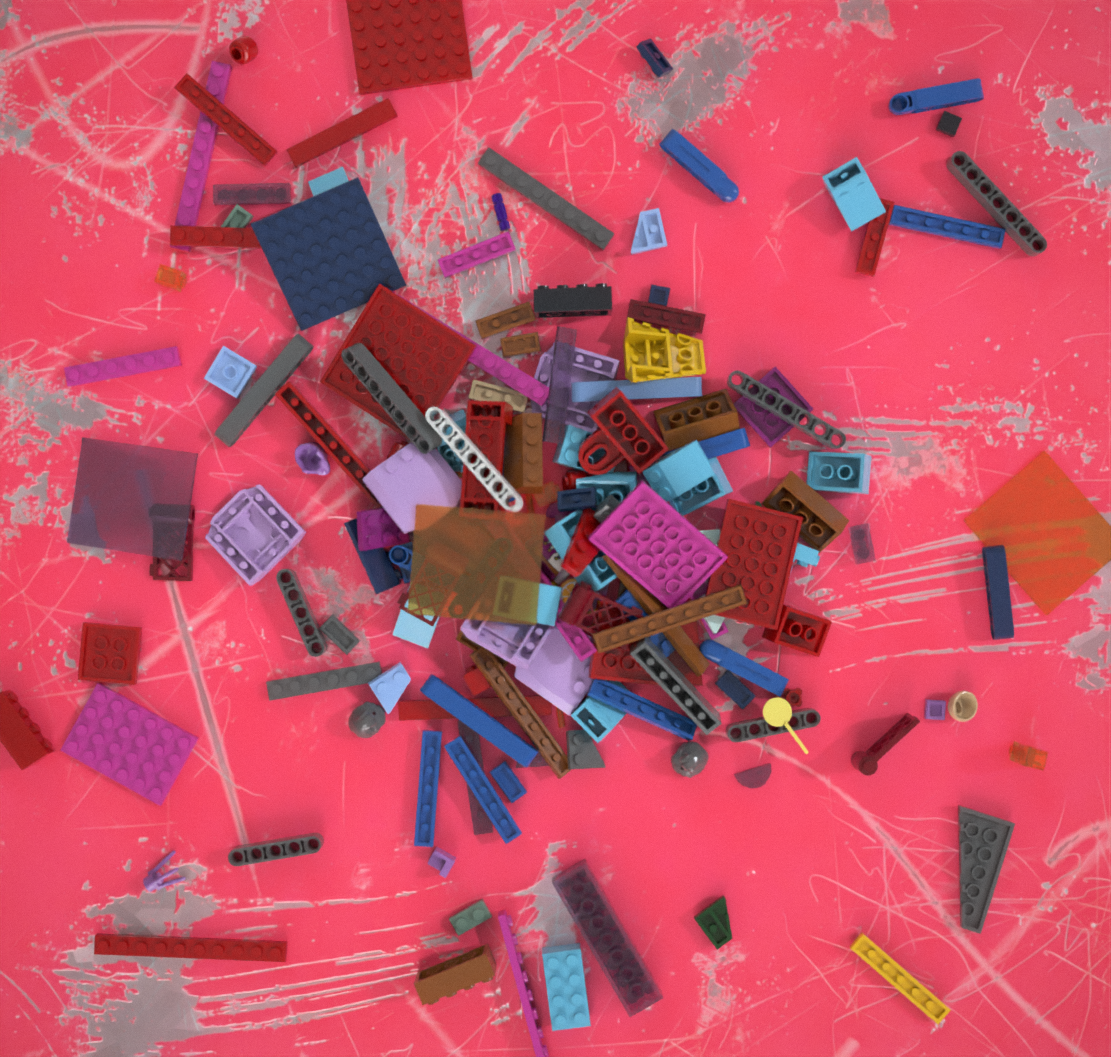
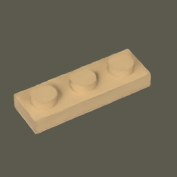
(488, 392)

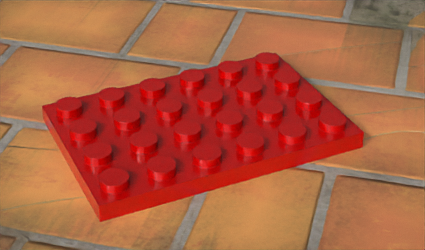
(759, 559)

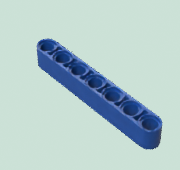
(479, 720)

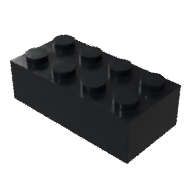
(572, 301)

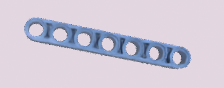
(638, 390)

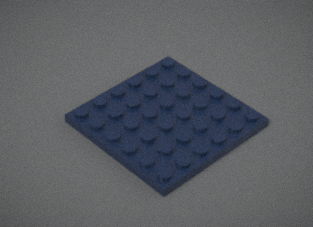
(328, 253)

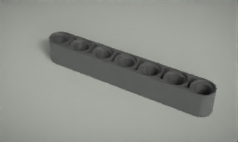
(1006, 205)
(263, 390)
(391, 397)
(795, 410)

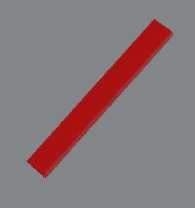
(491, 705)

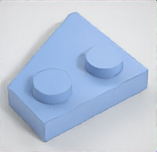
(649, 232)
(390, 686)

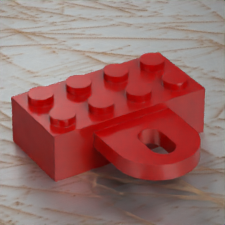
(621, 434)

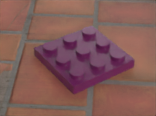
(763, 422)

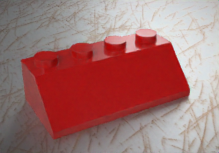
(20, 734)

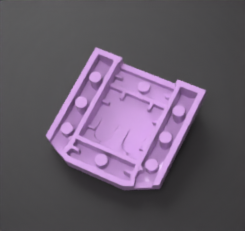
(586, 368)
(411, 480)
(253, 533)
(508, 640)
(557, 673)

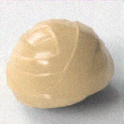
(962, 706)

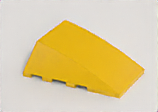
(660, 354)

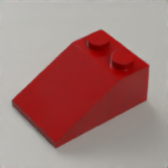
(799, 631)

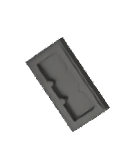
(339, 634)

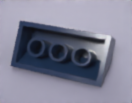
(376, 563)

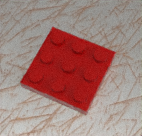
(109, 653)

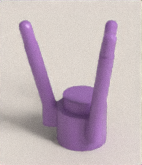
(155, 880)

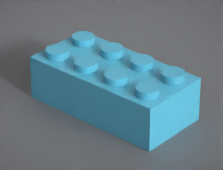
(597, 571)
(566, 986)

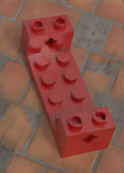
(486, 429)

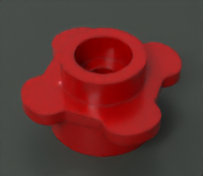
(796, 693)

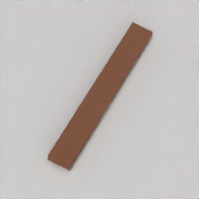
(651, 605)
(669, 618)
(521, 710)

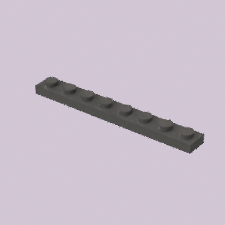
(546, 198)

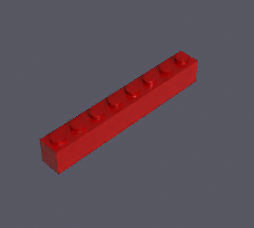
(326, 437)

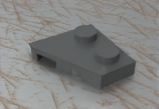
(582, 751)

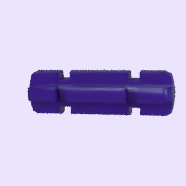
(500, 212)

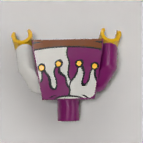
(551, 563)

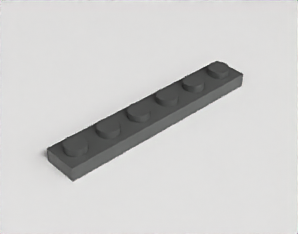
(323, 681)

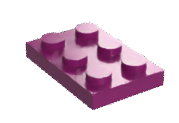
(378, 530)

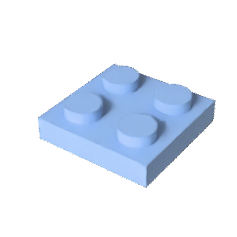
(230, 372)

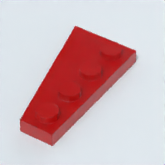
(691, 630)

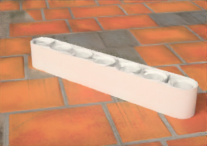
(480, 465)

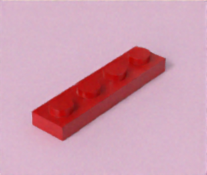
(874, 241)

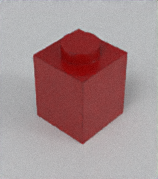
(475, 680)

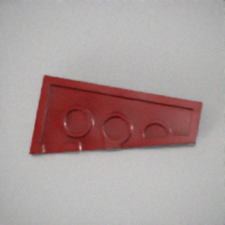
(580, 548)

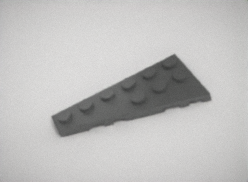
(981, 857)

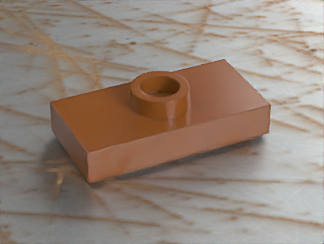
(520, 344)

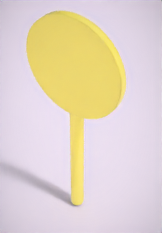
(778, 713)

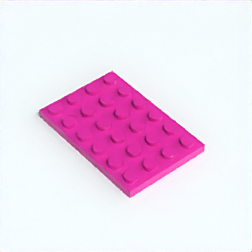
(657, 546)
(129, 744)

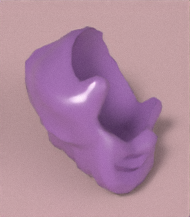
(312, 458)

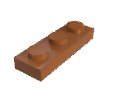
(505, 320)

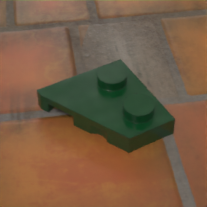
(715, 922)

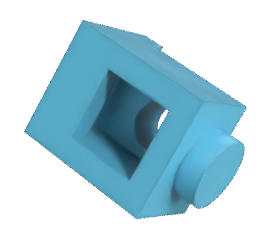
(806, 555)

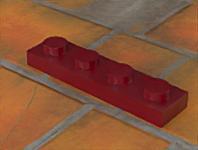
(666, 316)

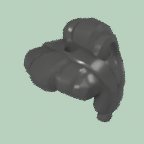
(367, 719)
(689, 759)

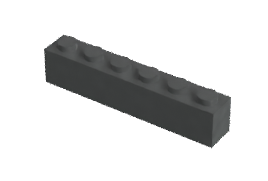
(675, 684)

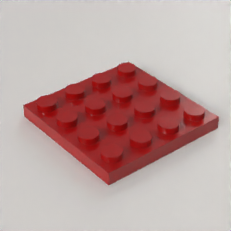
(616, 663)

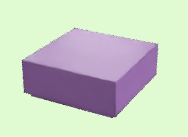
(935, 709)

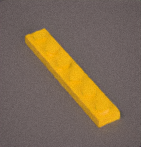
(900, 978)

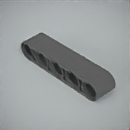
(294, 605)
(764, 731)
(269, 855)

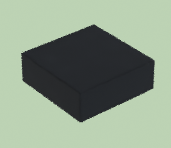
(948, 124)

